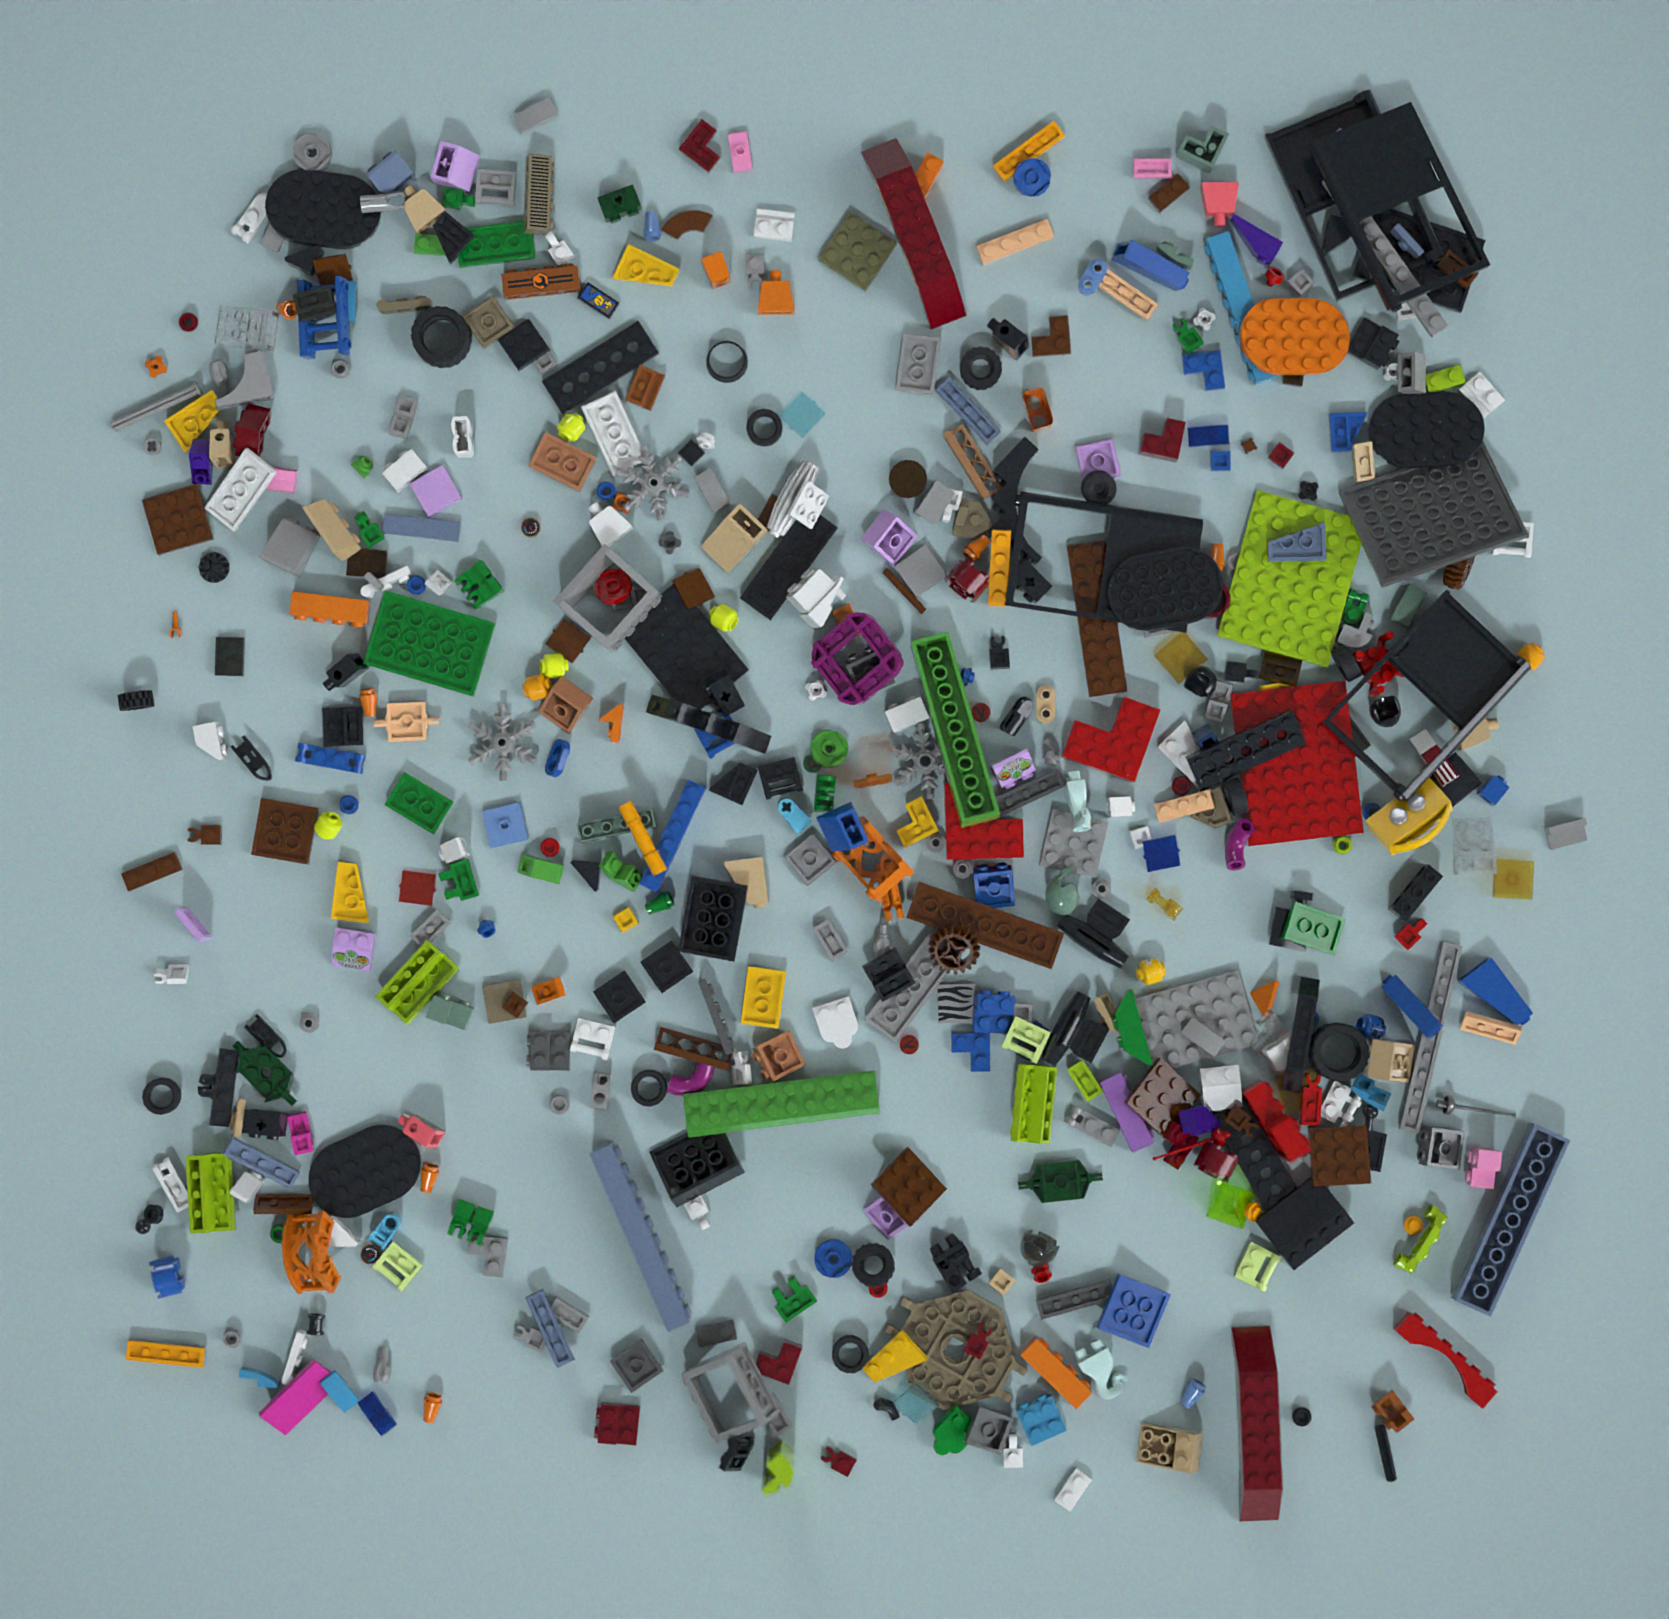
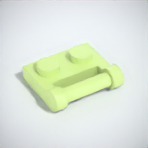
(1028, 1033)
(400, 1260)
(1251, 1263)

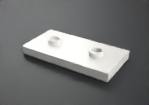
(613, 432)
(240, 489)

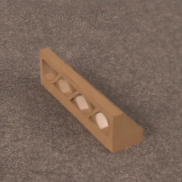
(966, 464)

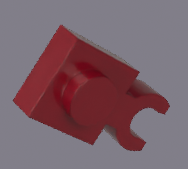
(976, 1344)
(841, 1462)

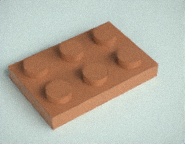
(562, 462)

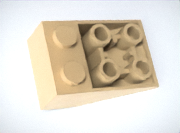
(734, 538)
(1170, 1448)

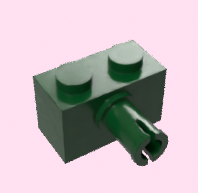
(619, 204)

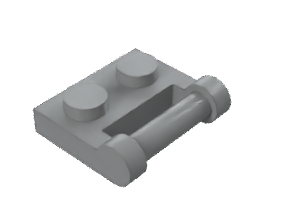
(495, 181)

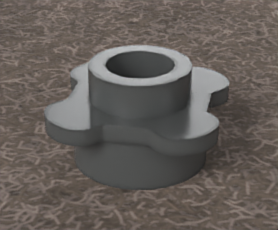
(669, 537)

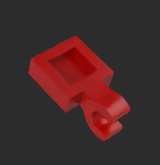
(1409, 935)

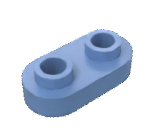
(1093, 277)

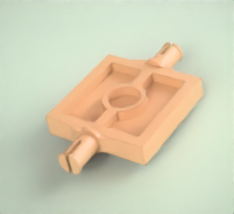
(406, 721)

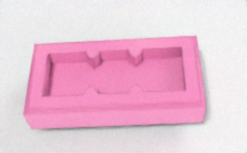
(740, 152)
(1152, 168)

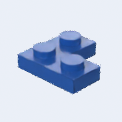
(1207, 363)
(977, 1044)

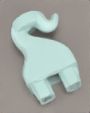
(1076, 798)
(1099, 1367)

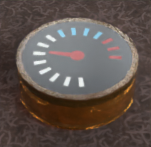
(530, 527)
(370, 1254)

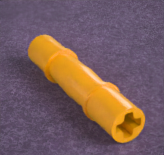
(642, 838)

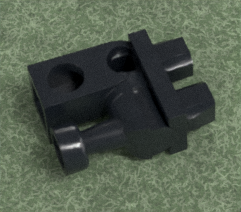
(950, 1259)

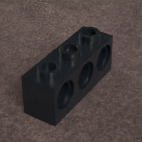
(1415, 892)

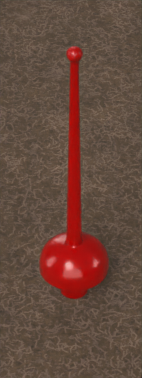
(1217, 1137)

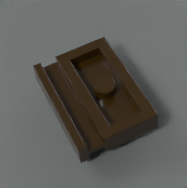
(367, 561)
(1280, 669)

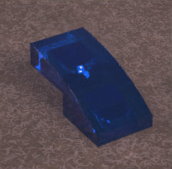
(1208, 436)
(377, 1413)

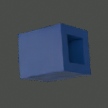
(1493, 790)

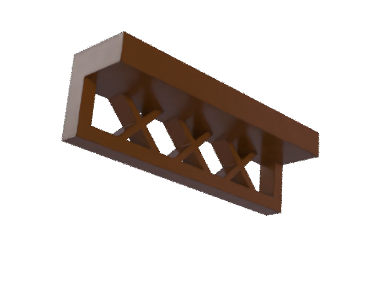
(687, 1054)

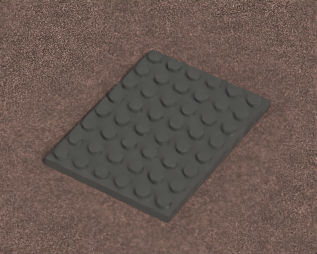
(1432, 516)

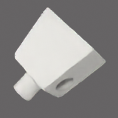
(608, 524)

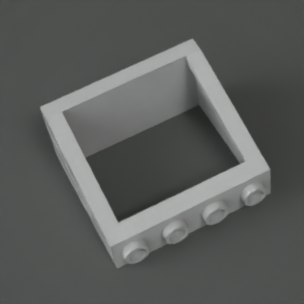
(586, 579)
(750, 1382)

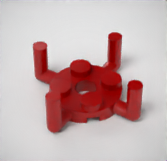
(1366, 662)

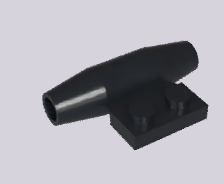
(1098, 932)
(1074, 1032)

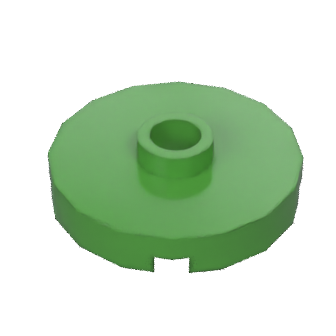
(831, 739)

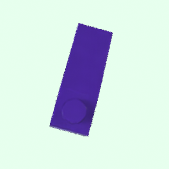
(1259, 243)

